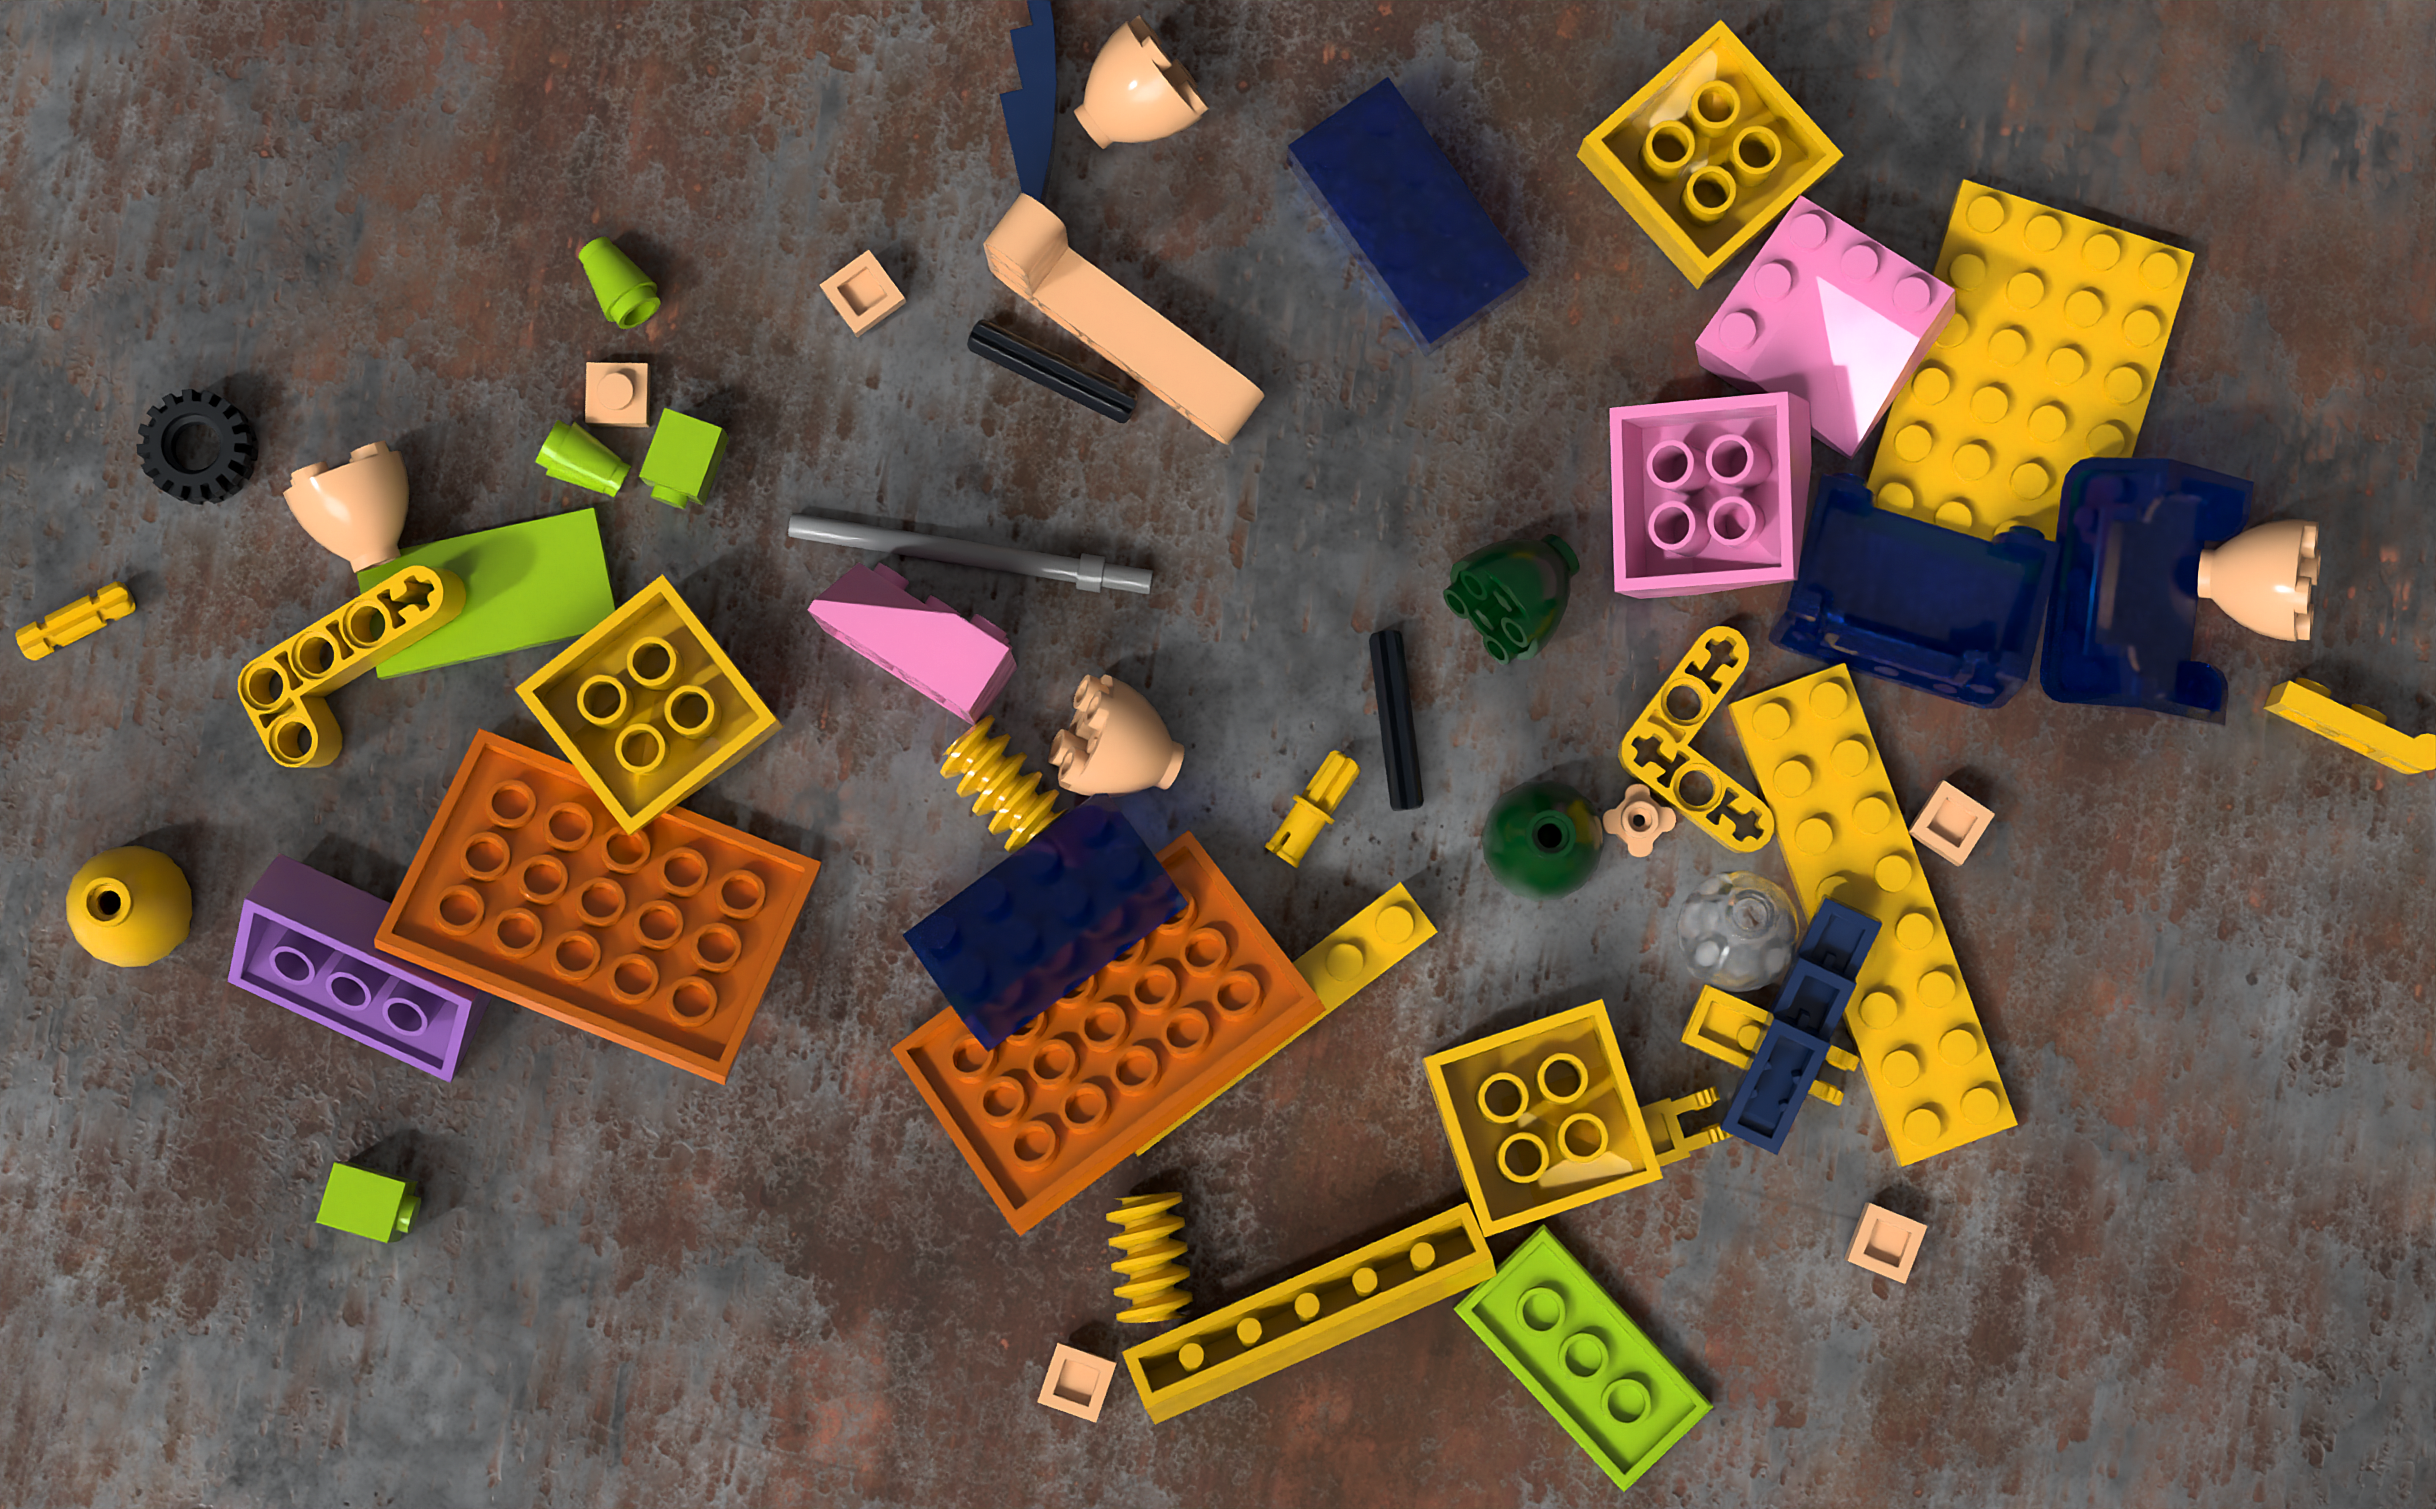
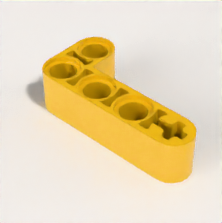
(354, 654)

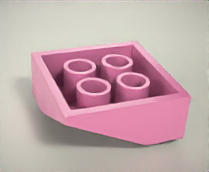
(1828, 323)
(1709, 493)
(919, 643)

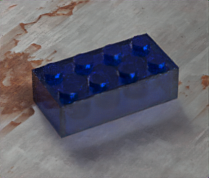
(1406, 216)
(1045, 920)

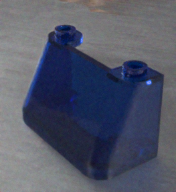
(2130, 586)
(1915, 598)

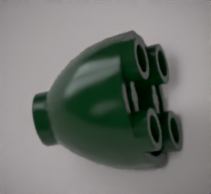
(1514, 593)
(1518, 856)

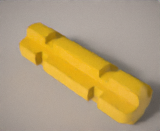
(75, 620)

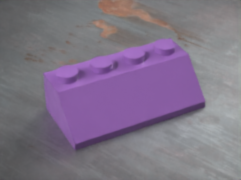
(314, 952)

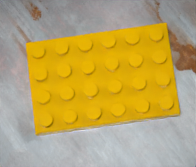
(2034, 369)

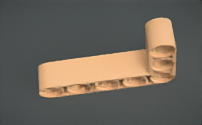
(1034, 260)

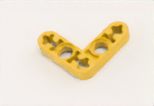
(1676, 734)

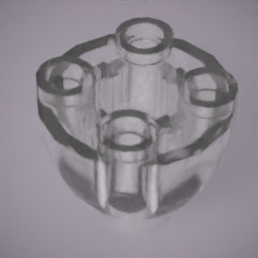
(1724, 949)

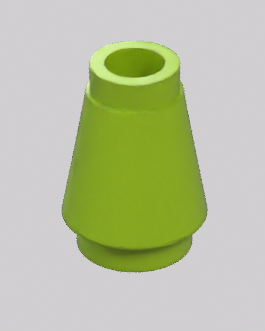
(619, 284)
(581, 459)

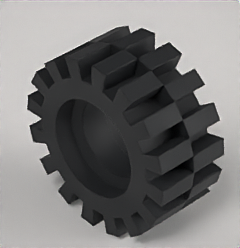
(161, 440)

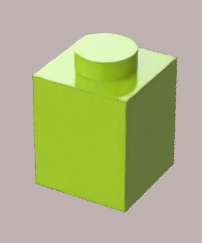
(683, 459)
(369, 1202)

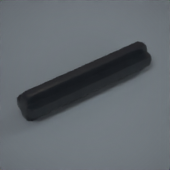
(1052, 371)
(1396, 720)

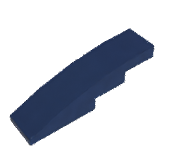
(1033, 110)
(1800, 1024)

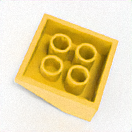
(1709, 154)
(649, 706)
(1541, 1118)

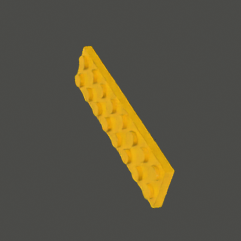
(1851, 842)

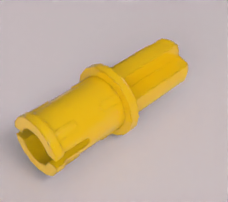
(1314, 808)

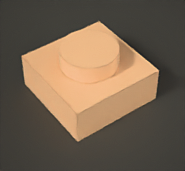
(863, 293)
(617, 394)
(1950, 823)
(1885, 1242)
(1077, 1381)

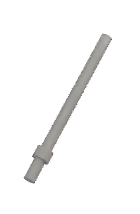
(1088, 572)

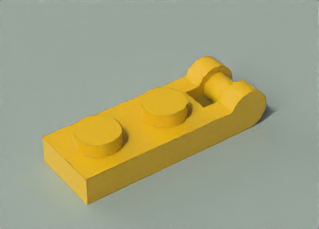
(2355, 728)

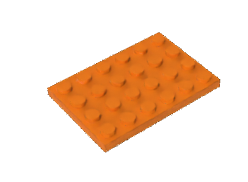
(616, 933)
(1116, 1051)

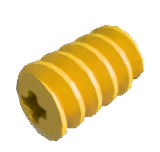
(1000, 785)
(1150, 1257)

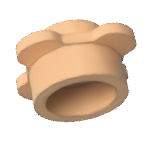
(1638, 838)

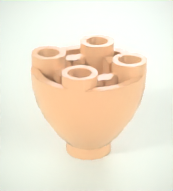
(1137, 90)
(354, 507)
(2266, 577)
(1114, 742)

